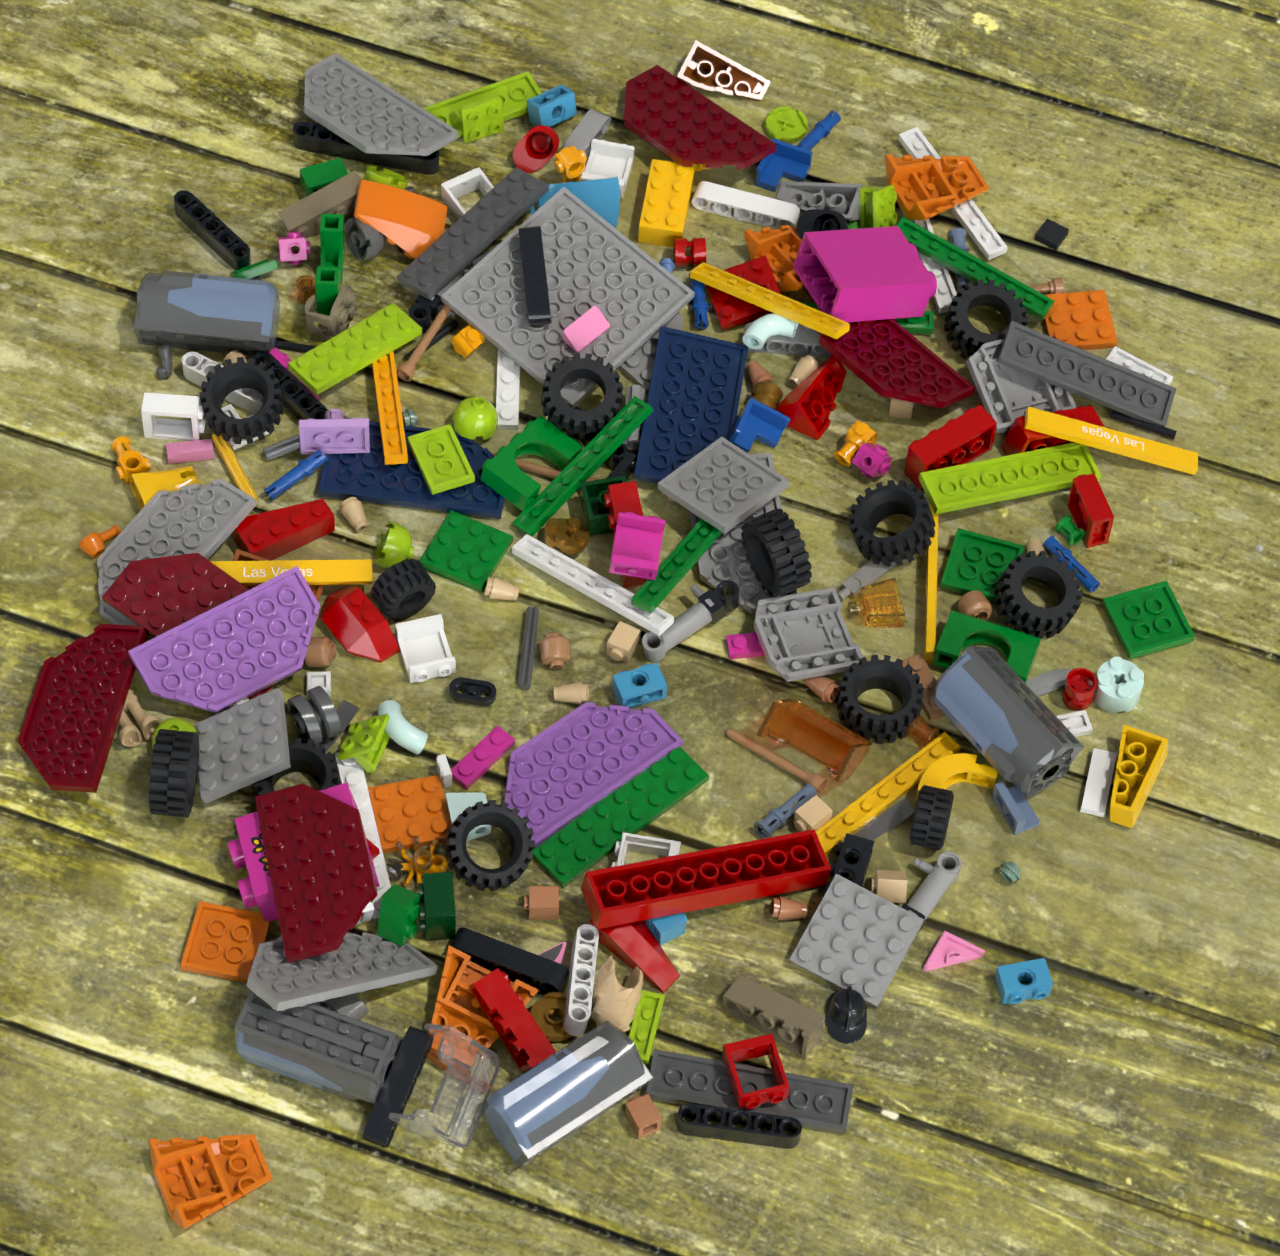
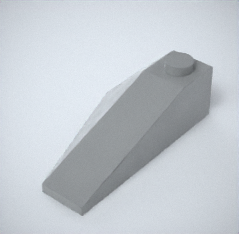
(823, 196)

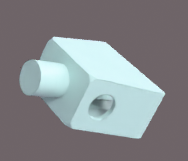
(458, 802)

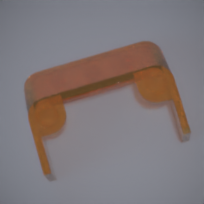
(816, 736)

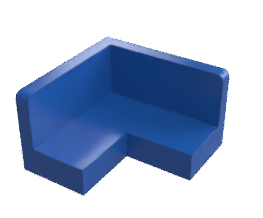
(786, 162)
(758, 423)

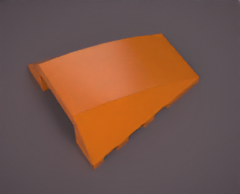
(932, 185)
(401, 216)
(781, 251)
(457, 1004)
(206, 1173)

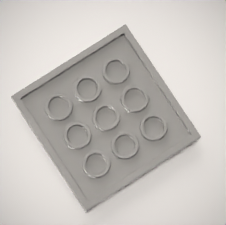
(723, 485)
(242, 745)
(856, 940)

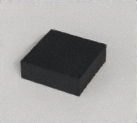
(1051, 234)

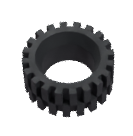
(960, 329)
(235, 377)
(574, 420)
(885, 502)
(776, 552)
(1021, 611)
(880, 675)
(308, 760)
(173, 773)
(506, 820)

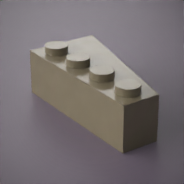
(332, 199)
(770, 1012)

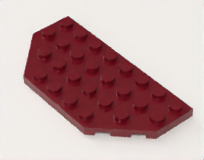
(689, 124)
(897, 364)
(171, 592)
(80, 707)
(315, 867)

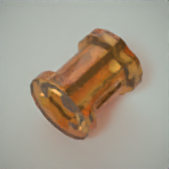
(306, 286)
(922, 731)

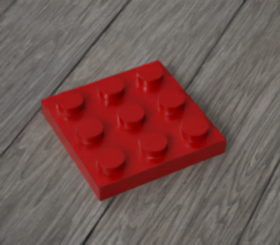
(735, 311)

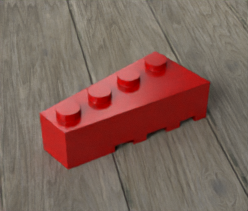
(1024, 440)
(623, 498)
(284, 529)
(511, 1020)

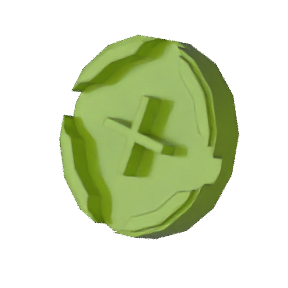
(786, 124)

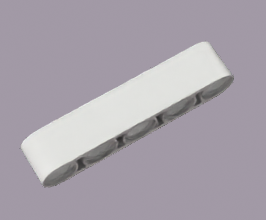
(744, 206)
(197, 367)
(581, 980)

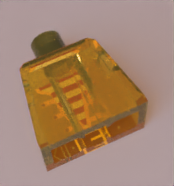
(879, 605)

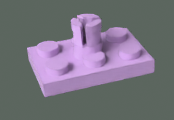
(334, 434)

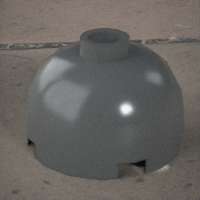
(364, 240)

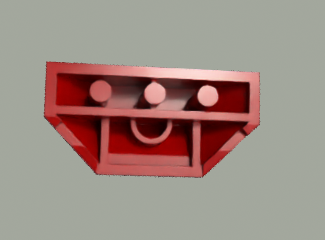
(358, 625)

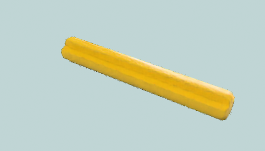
(233, 466)

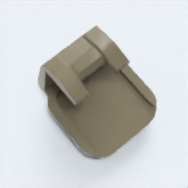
(336, 322)

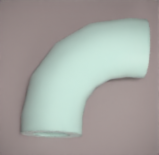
(766, 327)
(400, 729)

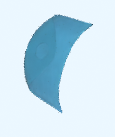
(598, 194)

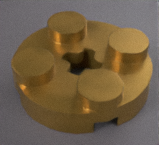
(566, 534)
(549, 1004)

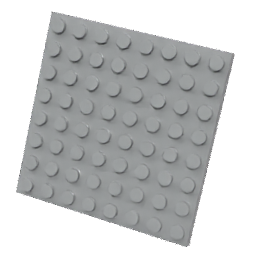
(584, 267)

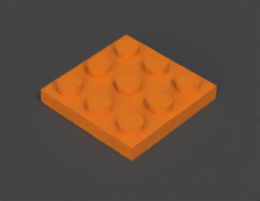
(1081, 320)
(408, 811)
(224, 941)

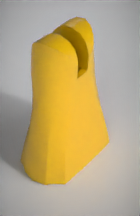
(147, 484)

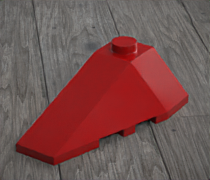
(814, 398)
(638, 947)

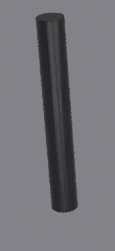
(444, 331)
(295, 347)
(1164, 431)

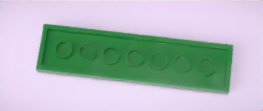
(625, 810)

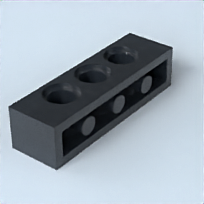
(855, 850)

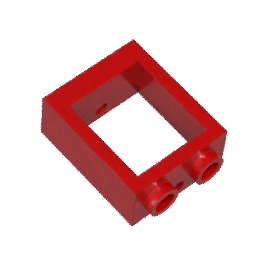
(1090, 510)
(750, 1049)

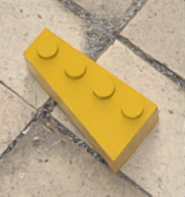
(1136, 771)

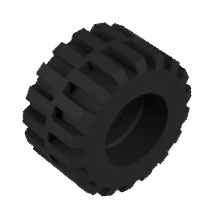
(403, 589)
(931, 817)

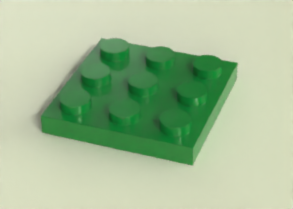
(466, 551)
(978, 563)
(1148, 620)

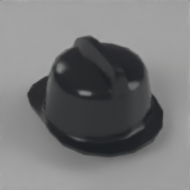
(820, 220)
(846, 1015)

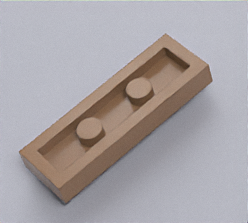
(929, 683)

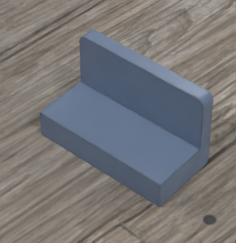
(1014, 808)

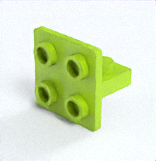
(480, 118)
(877, 206)
(366, 742)

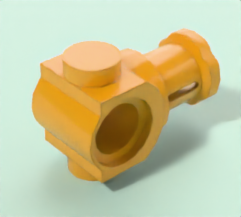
(570, 163)
(467, 341)
(855, 437)
(129, 460)

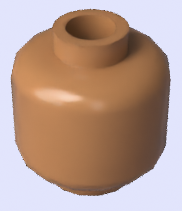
(975, 605)
(554, 650)
(320, 652)

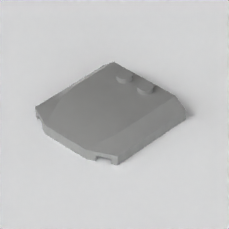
(1008, 391)
(805, 635)

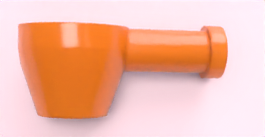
(94, 542)

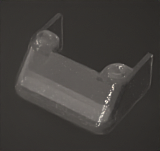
(461, 1093)

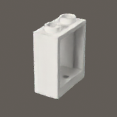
(461, 186)
(173, 406)
(645, 845)

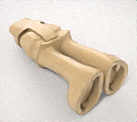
(129, 733)

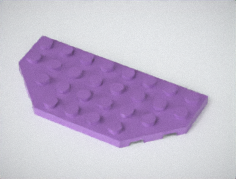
(233, 646)
(583, 762)

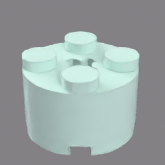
(1118, 685)

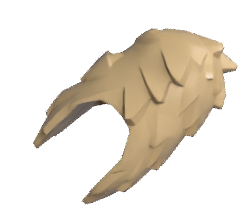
(614, 1001)

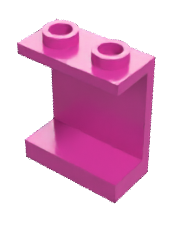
(637, 545)

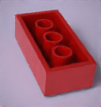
(952, 444)

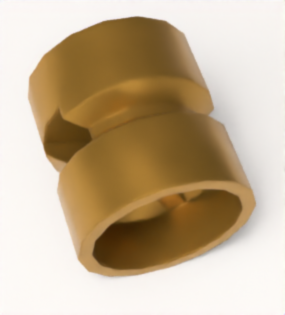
(767, 394)

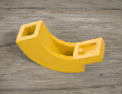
(957, 769)

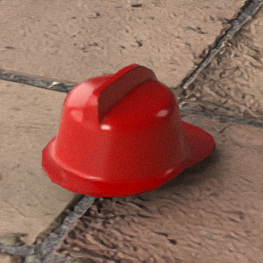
(536, 148)

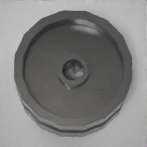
(314, 715)

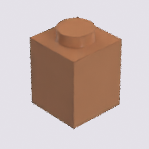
(542, 902)
(643, 1115)

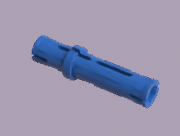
(821, 130)
(699, 306)
(303, 469)
(1054, 546)

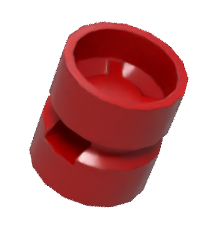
(697, 251)
(1079, 689)

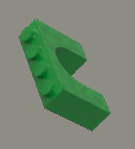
(330, 272)
(538, 439)
(966, 631)

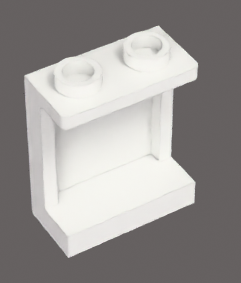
(609, 161)
(425, 648)

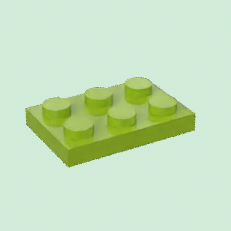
(441, 459)

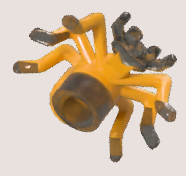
(422, 862)

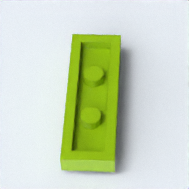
(646, 1023)

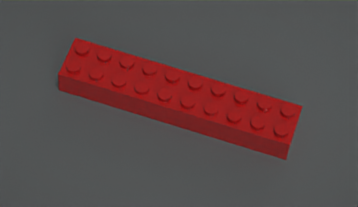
(705, 879)

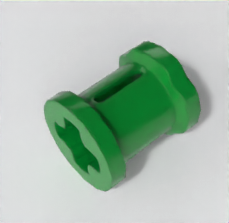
(1070, 530)

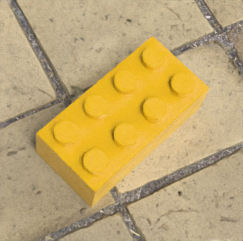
(666, 203)

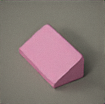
(585, 329)
(190, 451)

